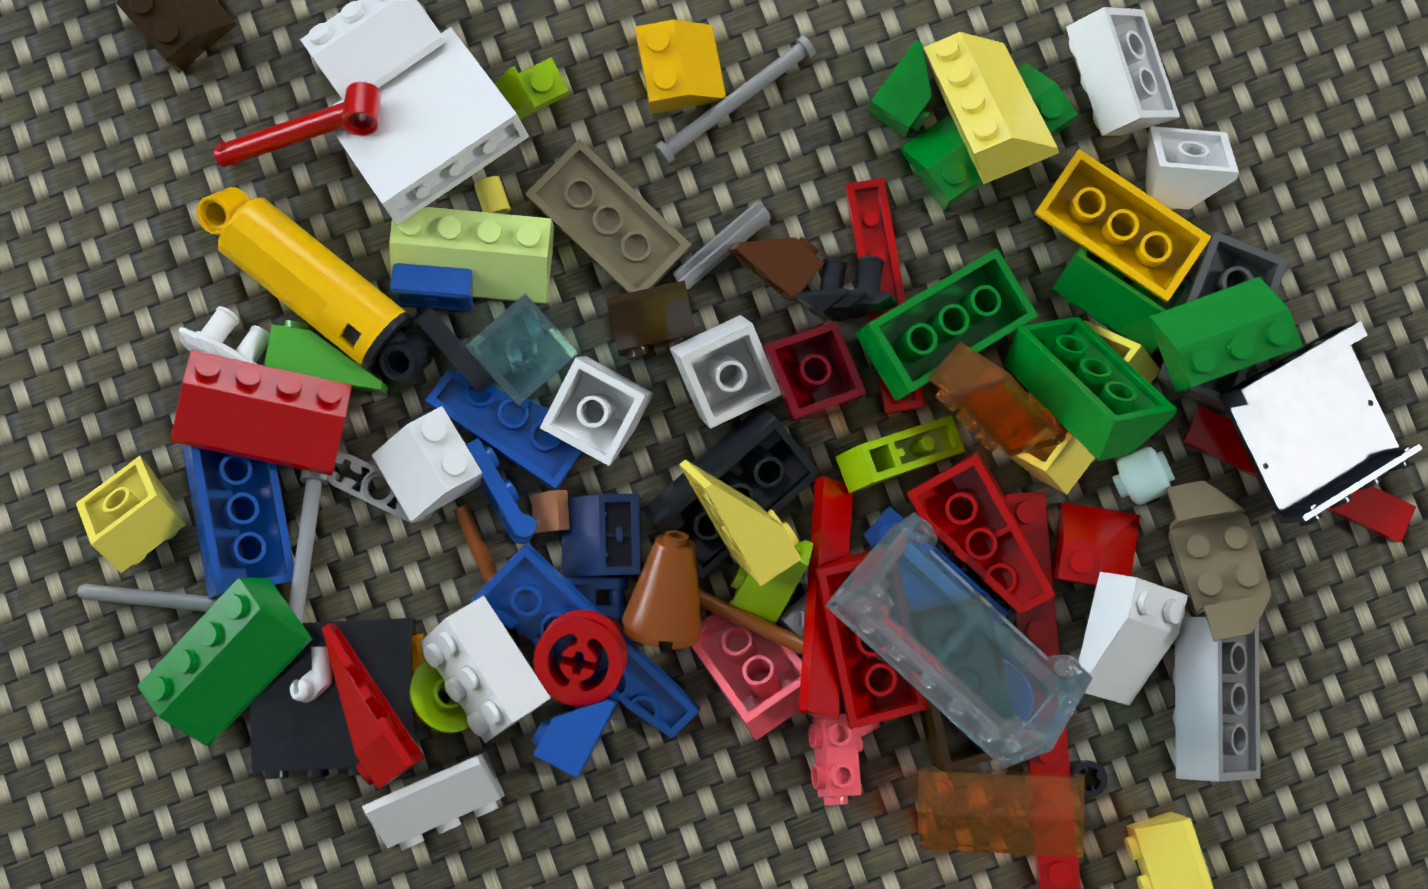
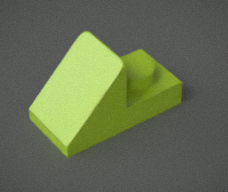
(532, 88)

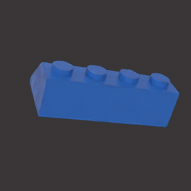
(238, 519)

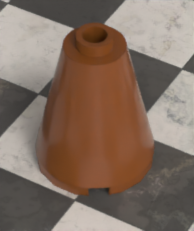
(666, 595)

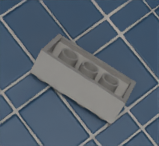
(1216, 704)

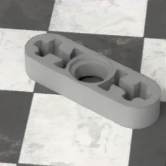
(349, 485)

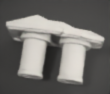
(217, 329)

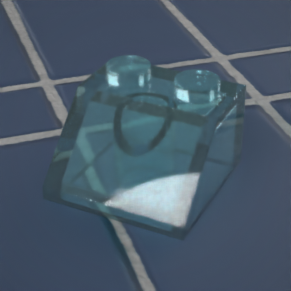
(521, 349)

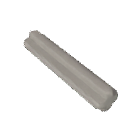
(716, 249)

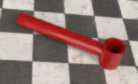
(356, 115)

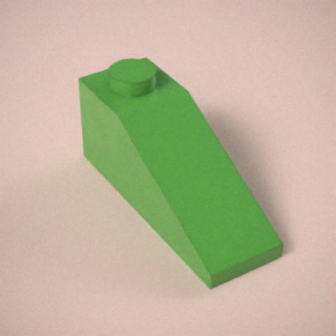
(304, 352)

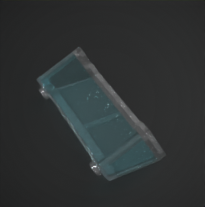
(958, 647)

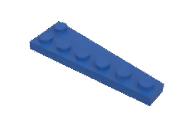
(533, 594)

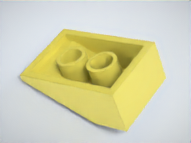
(749, 532)

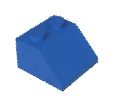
(572, 736)

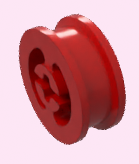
(571, 682)

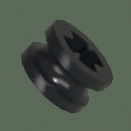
(1098, 773)

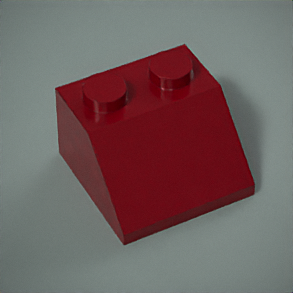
(815, 372)

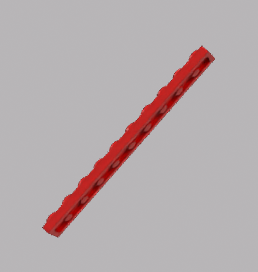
(1041, 629)

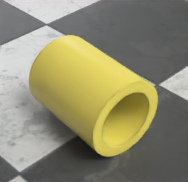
(492, 195)

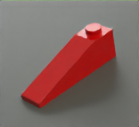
(374, 727)

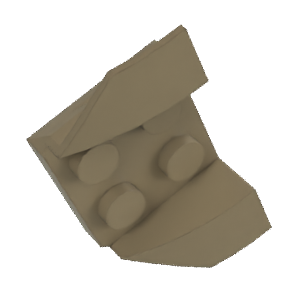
(1217, 559)

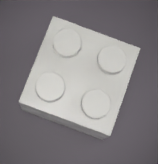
(725, 371)

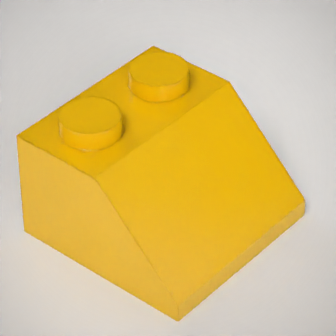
(679, 65)

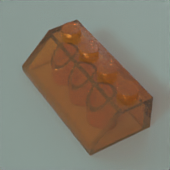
(1001, 811)

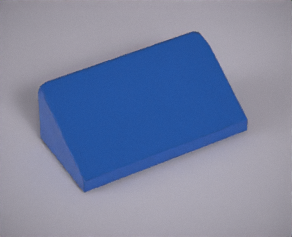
(433, 286)

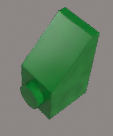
(905, 94)

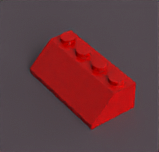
(260, 413)
(868, 684)

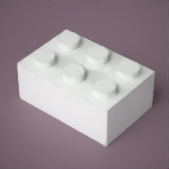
(483, 669)

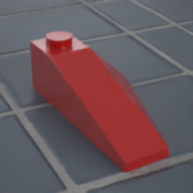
(981, 529)

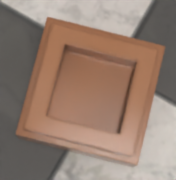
(550, 511)

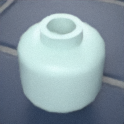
(1143, 475)

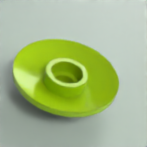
(427, 705)

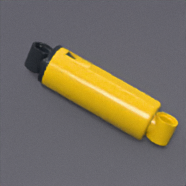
(315, 283)

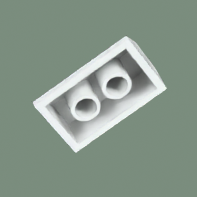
(372, 41)
(1121, 71)
(436, 802)

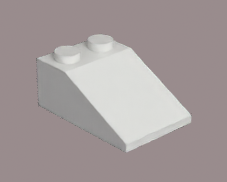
(1128, 634)

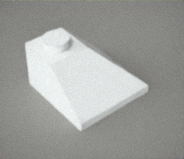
(1187, 165)

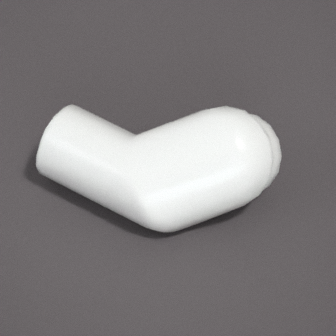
(315, 680)

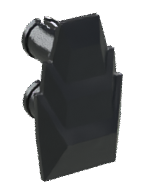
(839, 304)

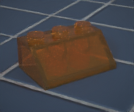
(992, 404)

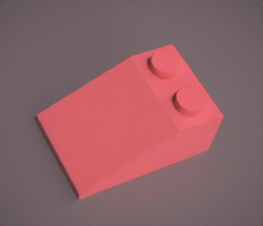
(751, 672)

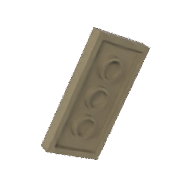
(608, 219)

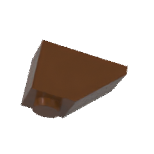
(781, 263)

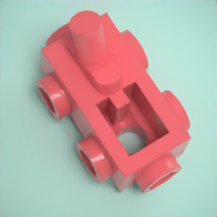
(837, 758)

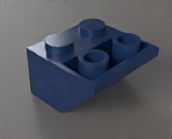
(603, 536)

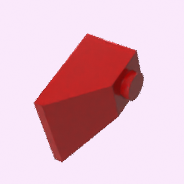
(1093, 542)

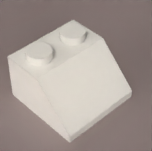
(596, 409)
(427, 465)

